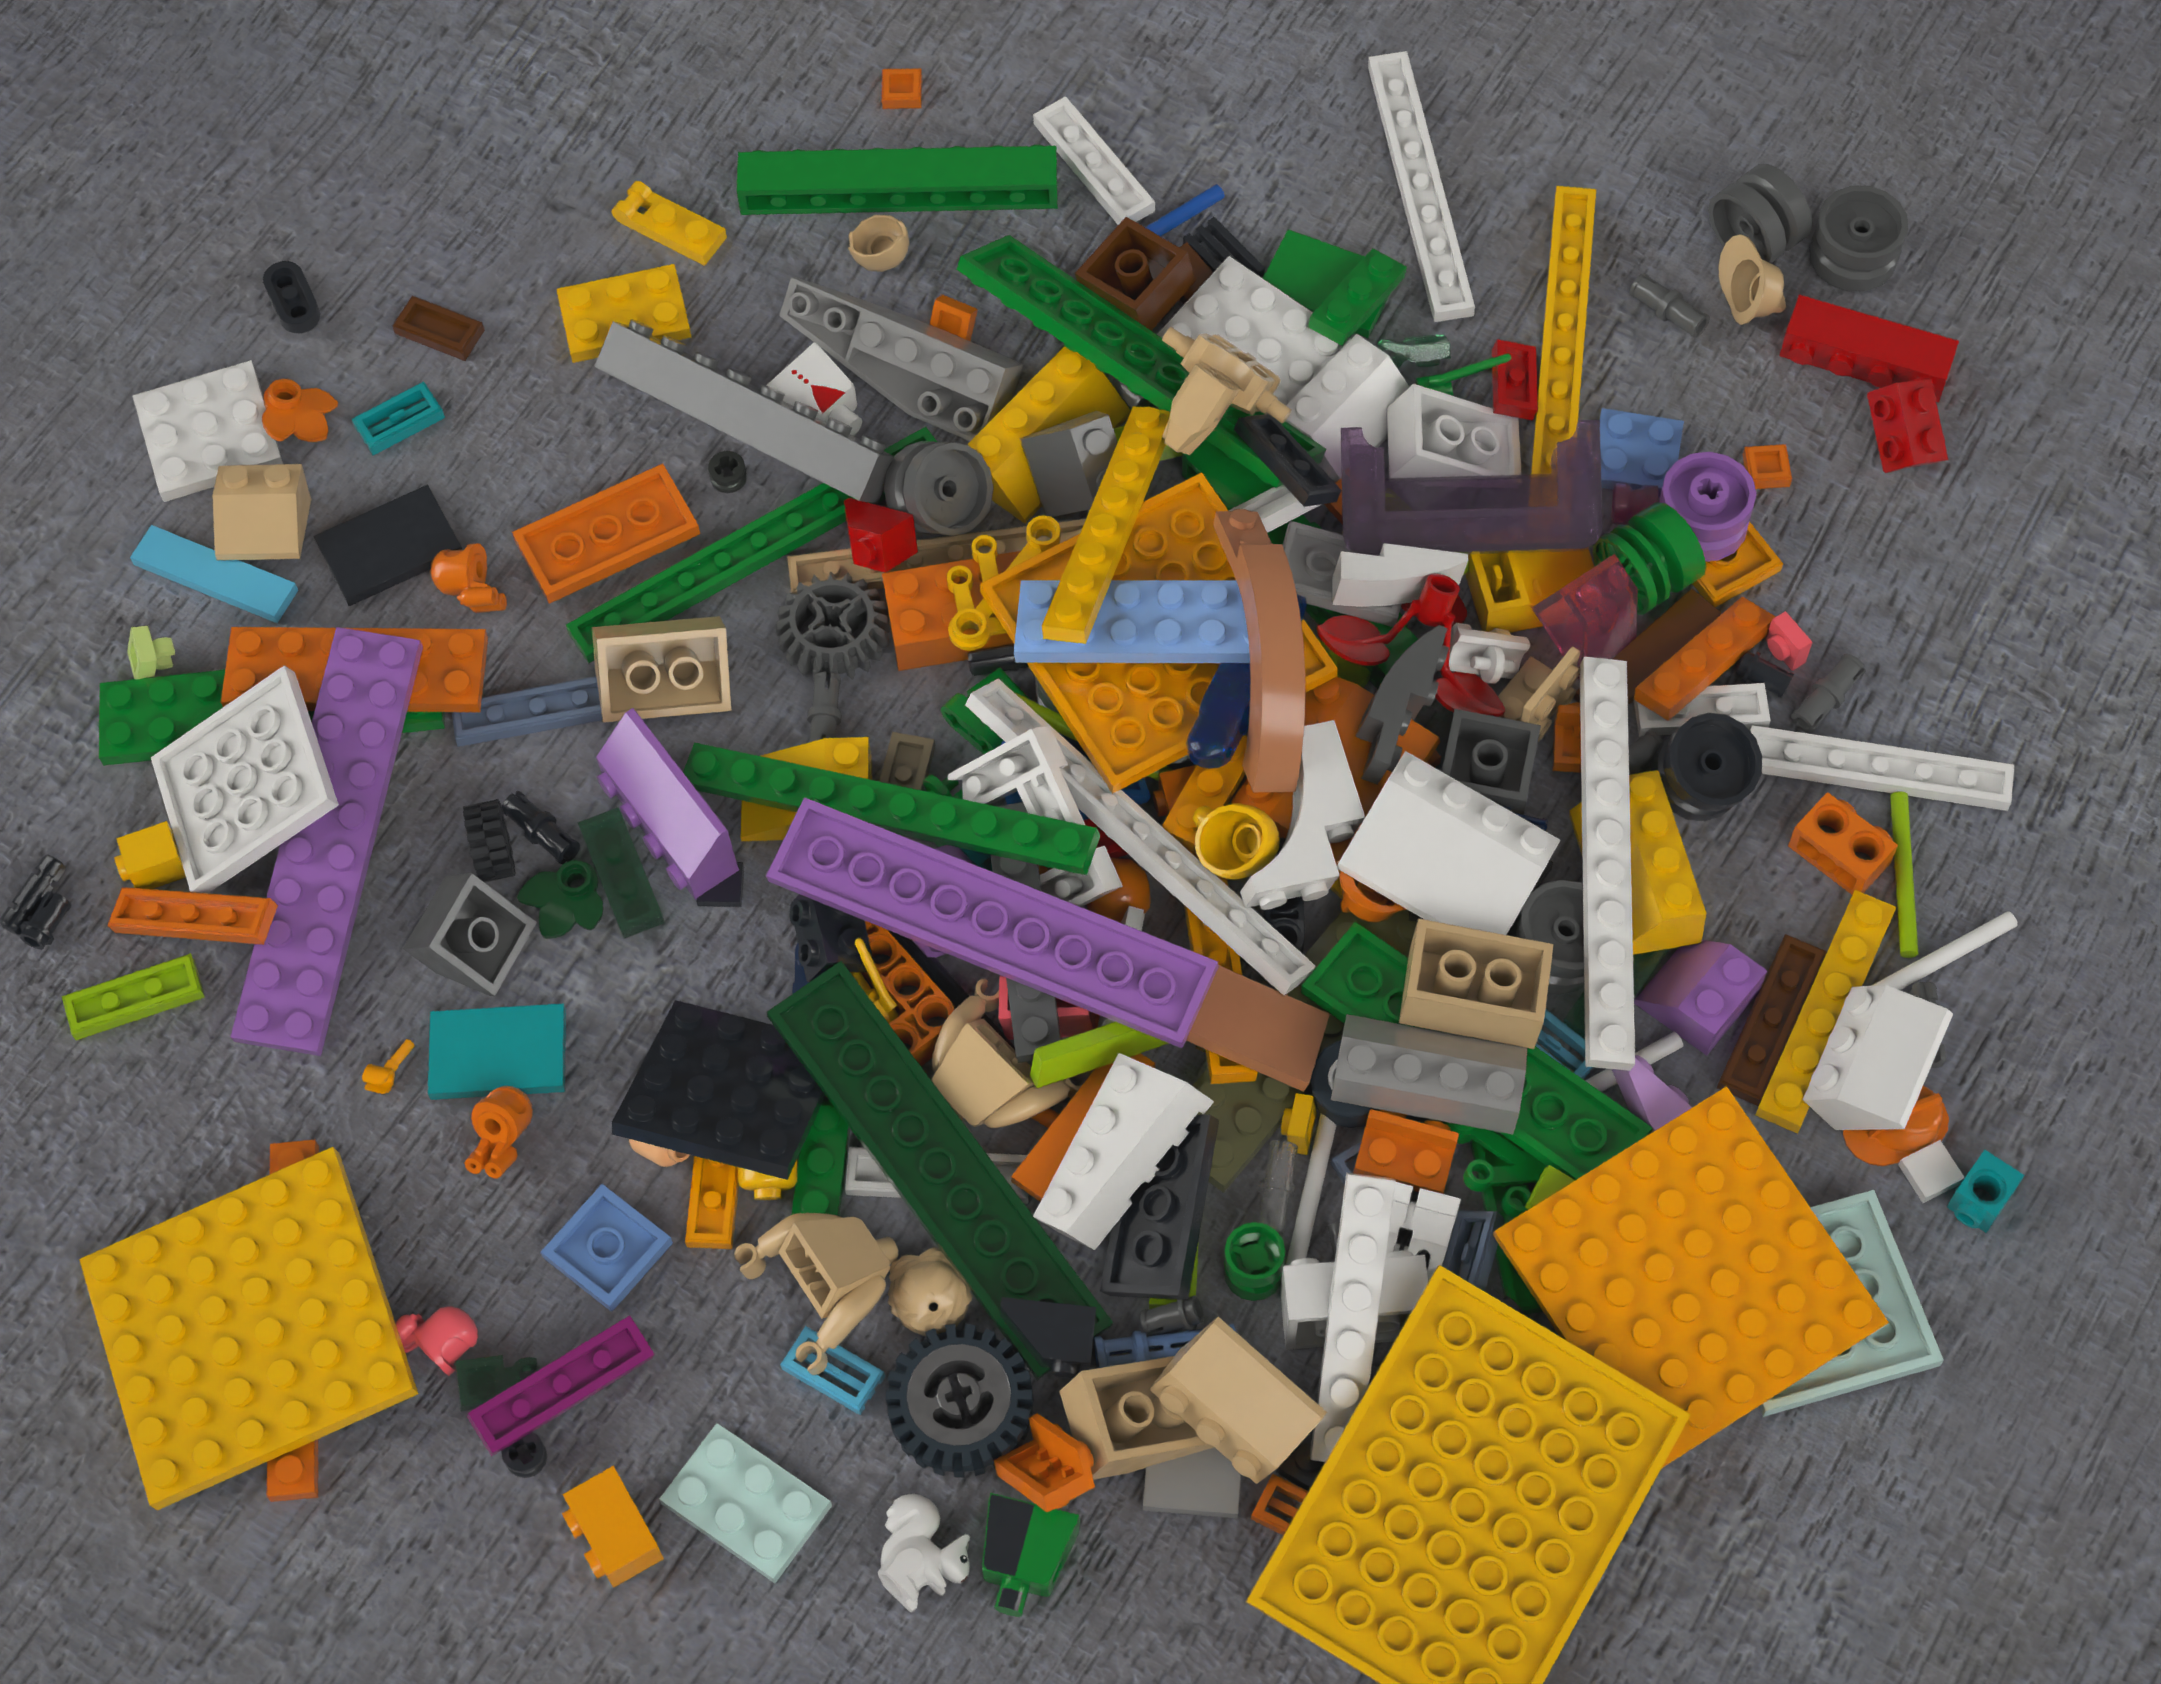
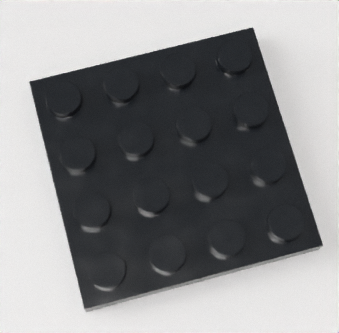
(721, 1092)

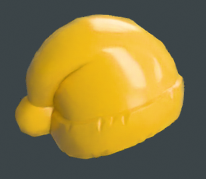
(1235, 840)

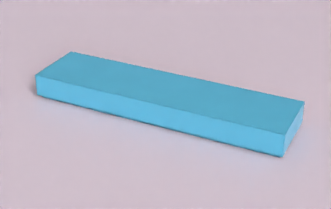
(221, 579)

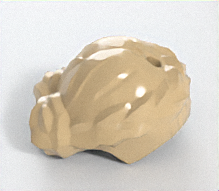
(924, 1280)

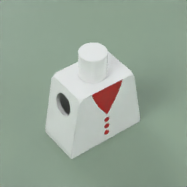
(820, 384)

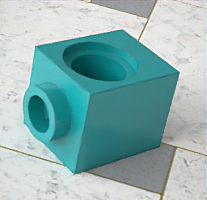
(1993, 1176)

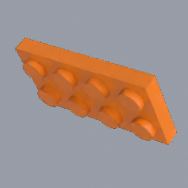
(606, 533)

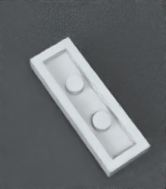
(1741, 701)

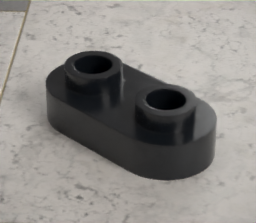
(293, 299)

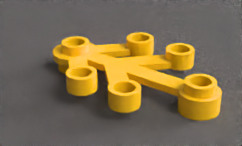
(982, 616)

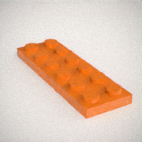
(446, 679)

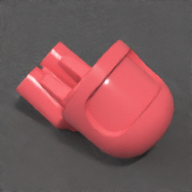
(441, 1337)

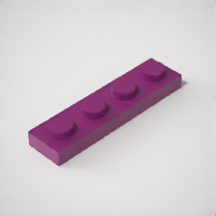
(560, 1385)

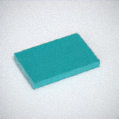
(497, 1048)

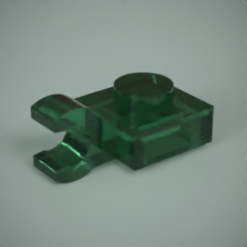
(1421, 349)

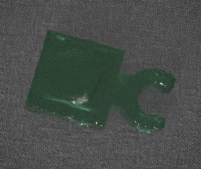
(486, 1377)

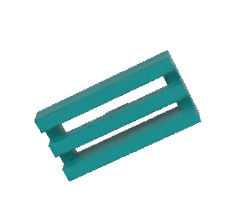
(401, 423)

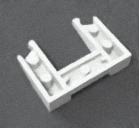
(1033, 768)

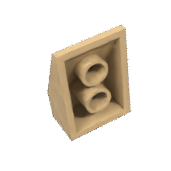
(1126, 1420)

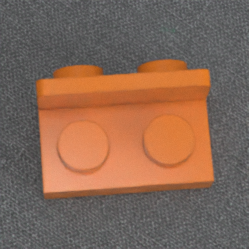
(1406, 1150)

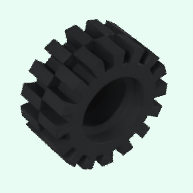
(489, 840)

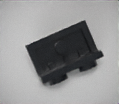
(826, 937)

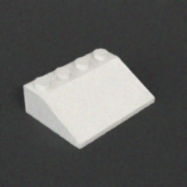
(1447, 850)

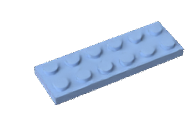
(1142, 624)

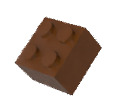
(1138, 272)

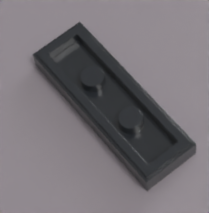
(1287, 460)

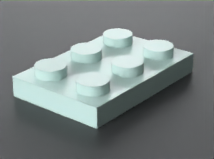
(745, 1502)

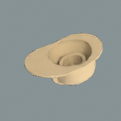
(1748, 282)

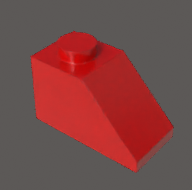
(879, 535)

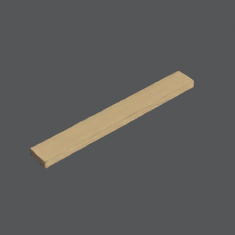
(930, 552)

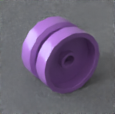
(1713, 498)

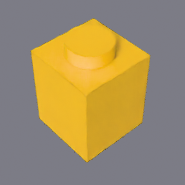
(149, 857)

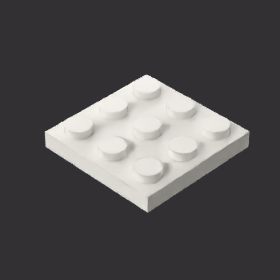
(204, 426)

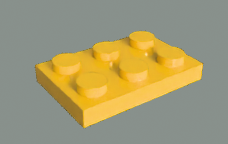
(644, 296)

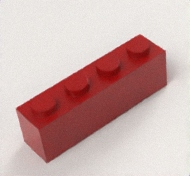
(1865, 346)

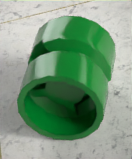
(1254, 1261)

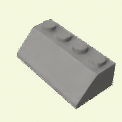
(1430, 1074)

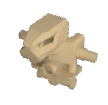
(1216, 379)

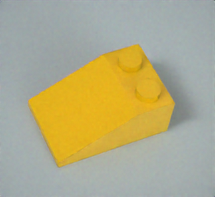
(838, 755)

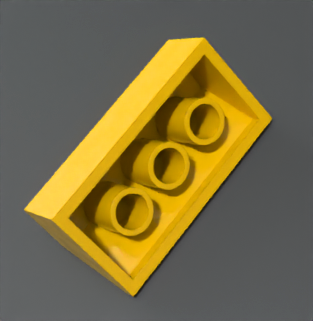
(1057, 393)
(1664, 890)

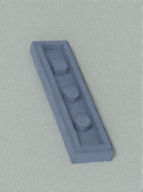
(529, 711)

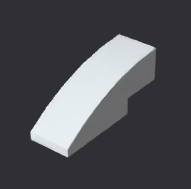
(1392, 576)

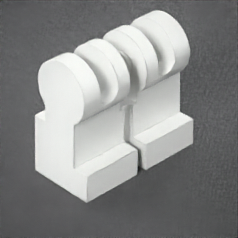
(1429, 1220)

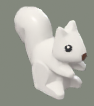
(912, 1559)

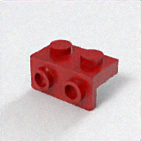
(1907, 425)

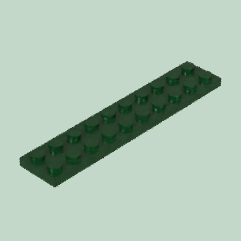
(927, 1151)

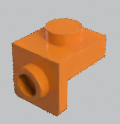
(1567, 739)

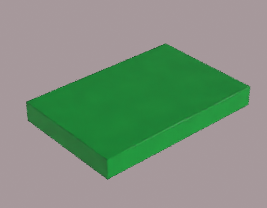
(1312, 270)

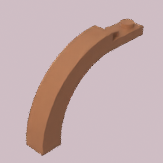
(1275, 651)

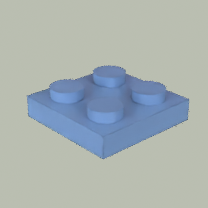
(1637, 448)
(606, 1247)

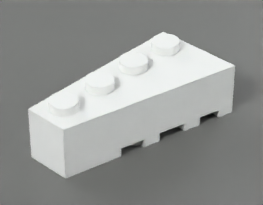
(1118, 1148)

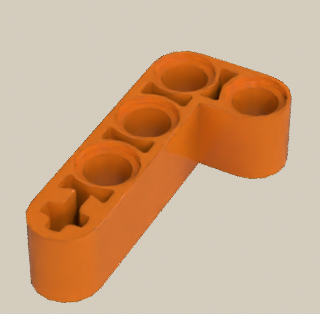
(912, 1009)

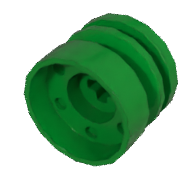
(1656, 553)

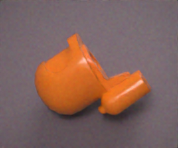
(464, 575)
(499, 1123)

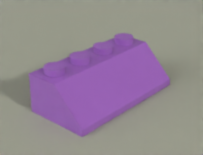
(665, 807)

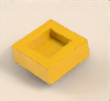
(1300, 1122)

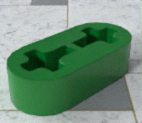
(969, 725)

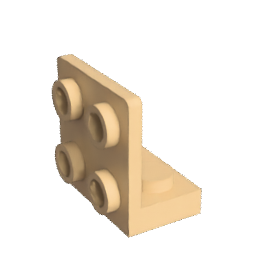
(1538, 690)

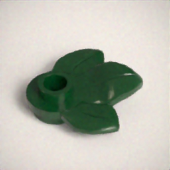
(559, 903)

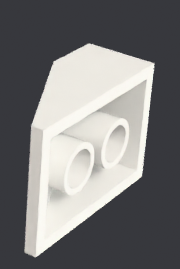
(1449, 437)

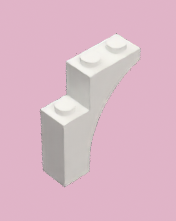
(1322, 813)

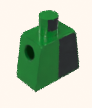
(1025, 1550)

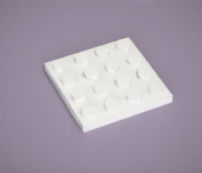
(1258, 322)
(243, 781)

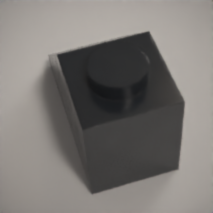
(1053, 1333)

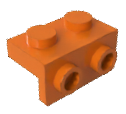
(1049, 1467)

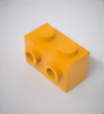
(612, 1527)

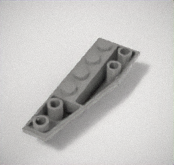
(905, 359)

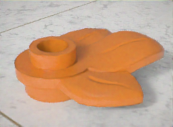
(296, 411)

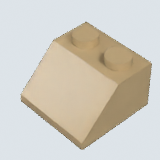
(260, 511)

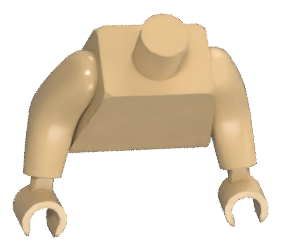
(981, 1071)
(834, 1265)

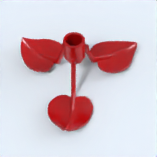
(1437, 605)

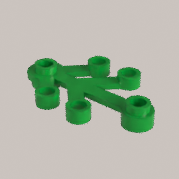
(1522, 1168)

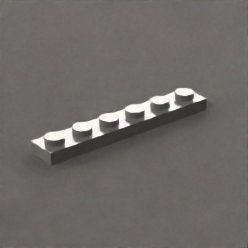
(1032, 1011)

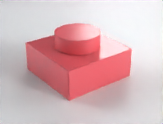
(1788, 641)

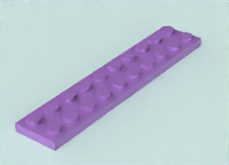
(325, 865)
(993, 922)

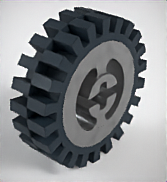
(916, 1416)

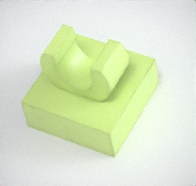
(148, 655)

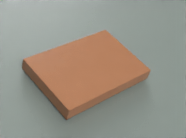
(1260, 1028)

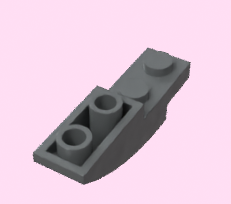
(1398, 700)

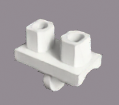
(1486, 653)

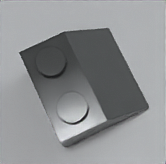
(1070, 462)
(470, 933)

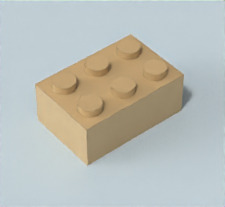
(1476, 983)

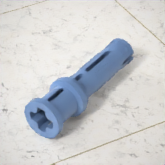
(1138, 1347)

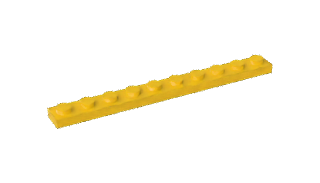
(1564, 322)

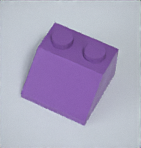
(1702, 991)

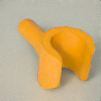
(381, 1079)

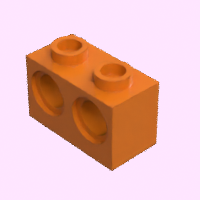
(1836, 851)

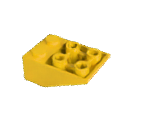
(1512, 583)

